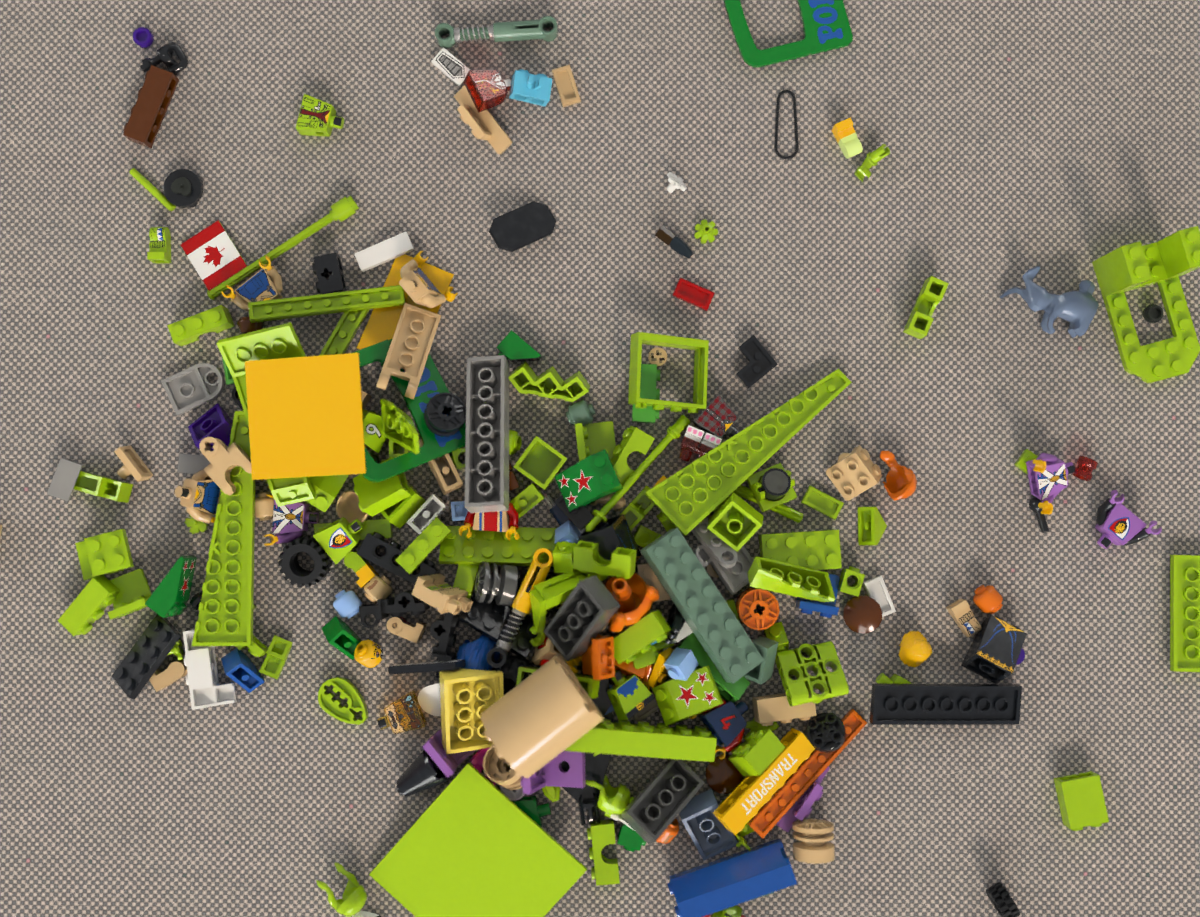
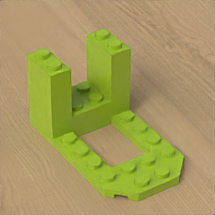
(1141, 266)

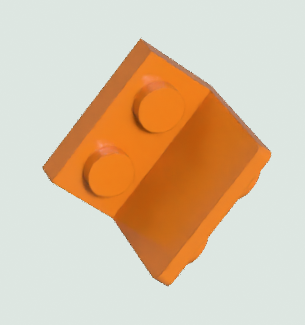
(599, 658)

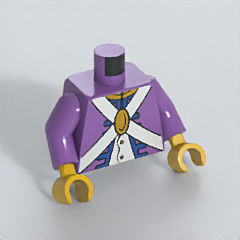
(1047, 478)
(290, 521)

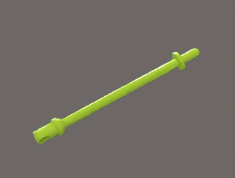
(673, 432)

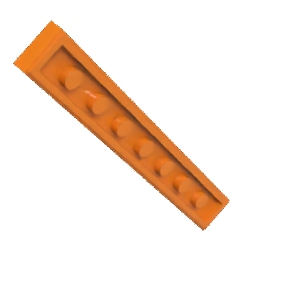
(802, 779)

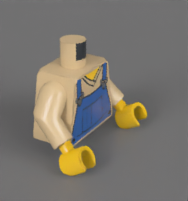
(260, 287)
(420, 287)
(199, 496)

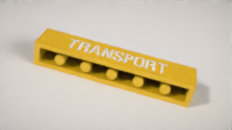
(758, 790)

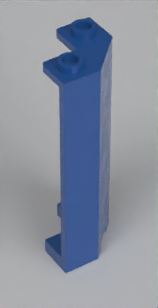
(732, 880)

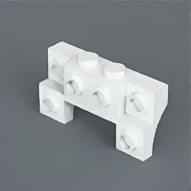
(203, 676)

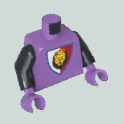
(1120, 524)

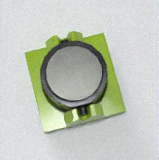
(773, 485)

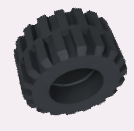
(294, 571)

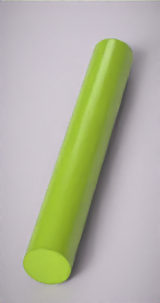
(152, 189)

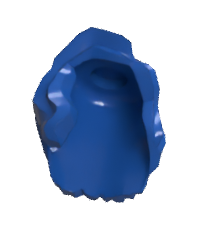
(476, 653)

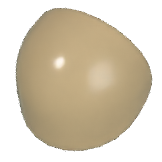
(348, 507)

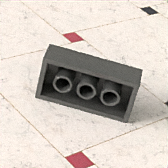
(581, 618)
(662, 799)

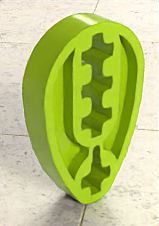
(348, 691)

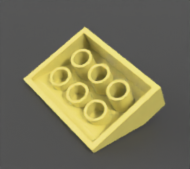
(462, 700)

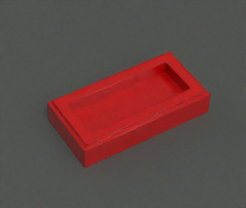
(693, 294)

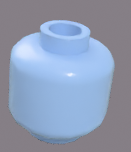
(347, 604)

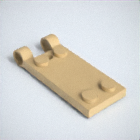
(410, 347)

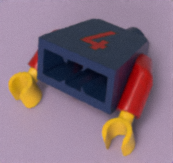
(725, 724)

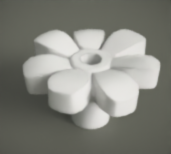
(675, 183)

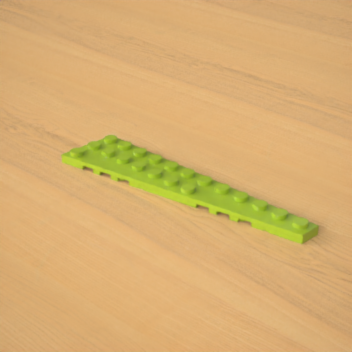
(710, 479)
(228, 588)

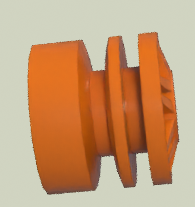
(747, 602)

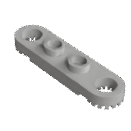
(714, 544)

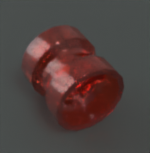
(1084, 468)

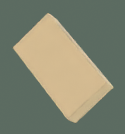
(566, 85)

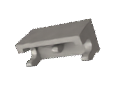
(64, 479)

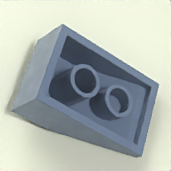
(703, 826)

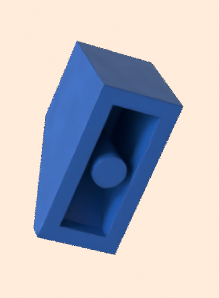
(242, 670)

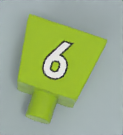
(373, 430)

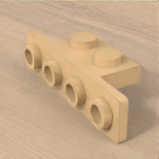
(483, 123)

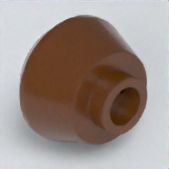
(246, 326)

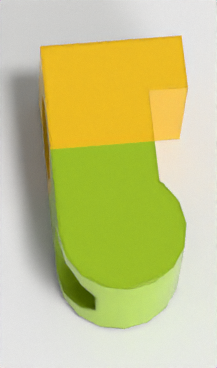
(360, 567)

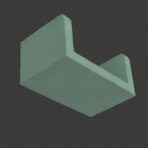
(764, 670)

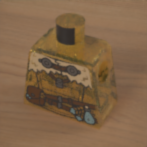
(403, 714)

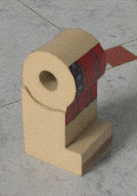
(398, 626)

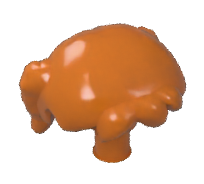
(634, 600)

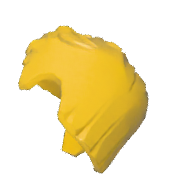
(914, 649)

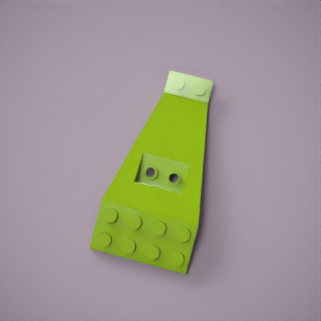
(266, 344)

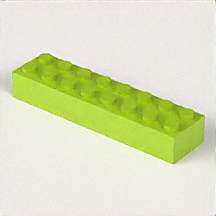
(648, 741)

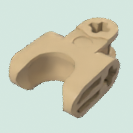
(222, 461)

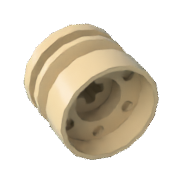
(500, 770)
(813, 841)

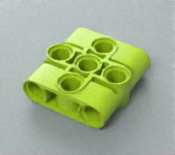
(820, 656)

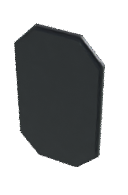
(522, 226)

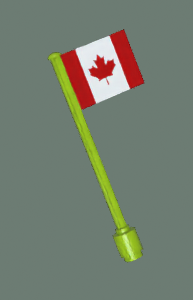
(222, 264)

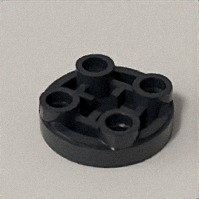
(178, 199)
(826, 732)

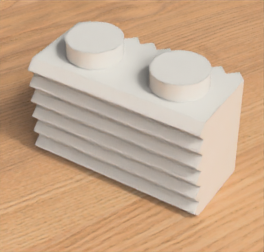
(427, 513)

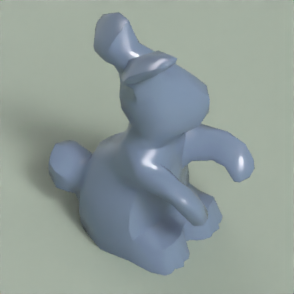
(1073, 306)

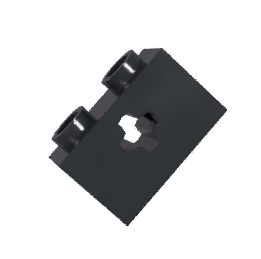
(324, 265)

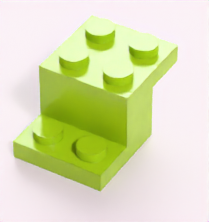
(104, 554)

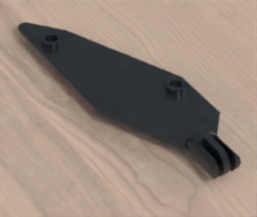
(594, 766)

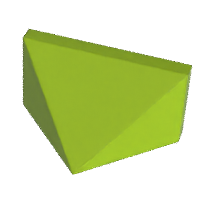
(870, 526)

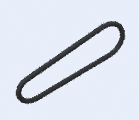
(795, 123)

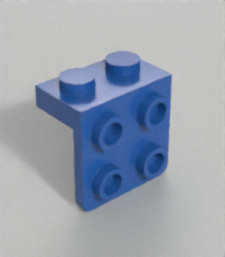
(825, 608)

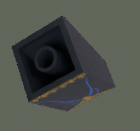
(611, 535)
(995, 650)

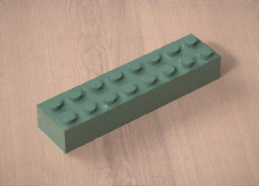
(702, 605)

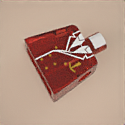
(486, 88)

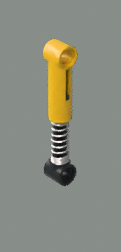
(521, 607)

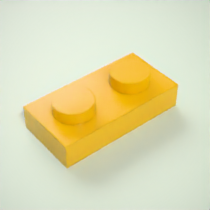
(659, 672)

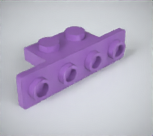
(802, 807)

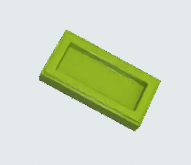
(822, 502)

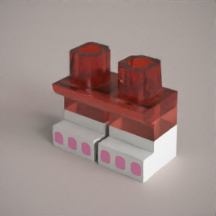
(691, 441)

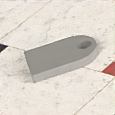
(192, 387)

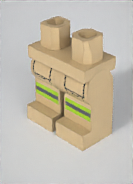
(441, 595)

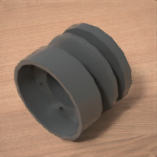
(496, 583)

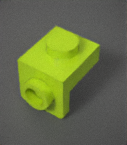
(778, 634)

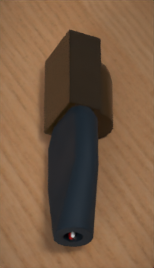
(675, 243)

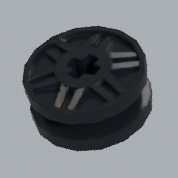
(442, 424)

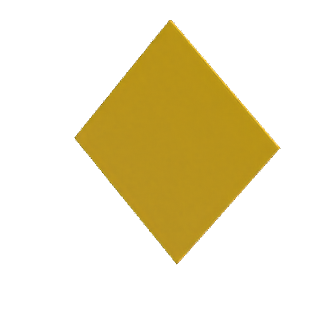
(305, 416)

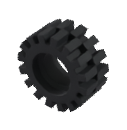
(1002, 901)

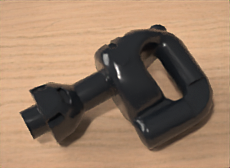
(165, 56)

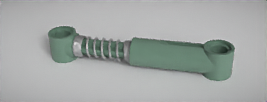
(499, 32)

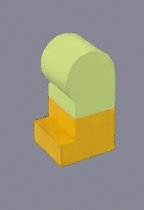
(847, 138)

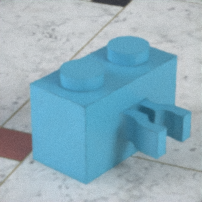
(530, 87)

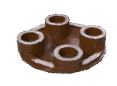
(862, 614)
(723, 775)

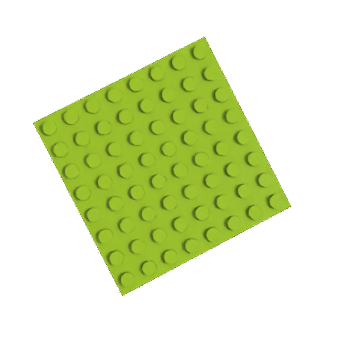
(477, 857)

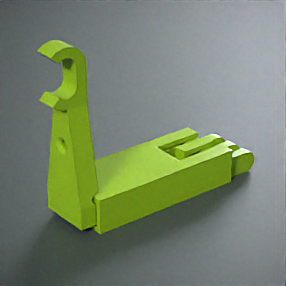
(552, 593)

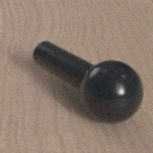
(1033, 504)

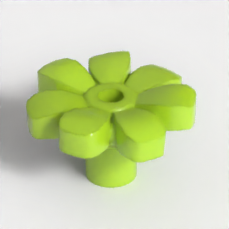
(703, 234)
(177, 650)

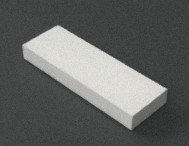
(384, 251)

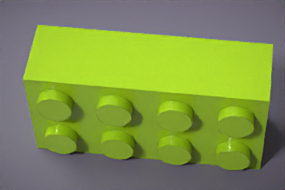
(807, 548)

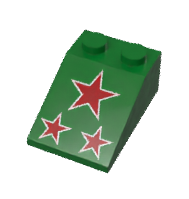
(588, 480)
(175, 589)

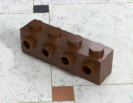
(150, 106)

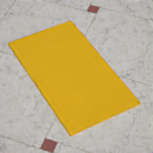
(384, 320)

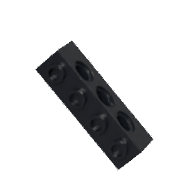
(369, 551)

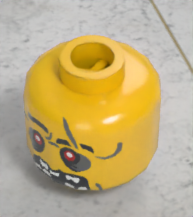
(368, 653)

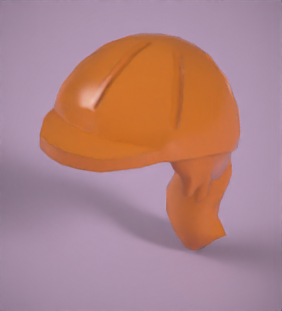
(899, 480)

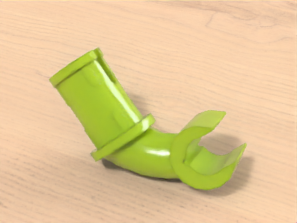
(871, 160)

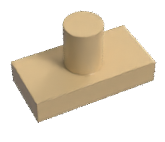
(132, 464)

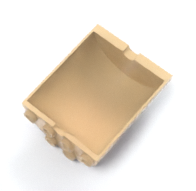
(540, 717)

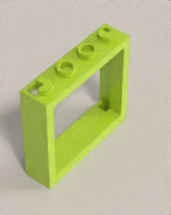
(700, 371)

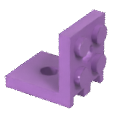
(446, 762)
(554, 775)

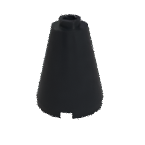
(420, 776)

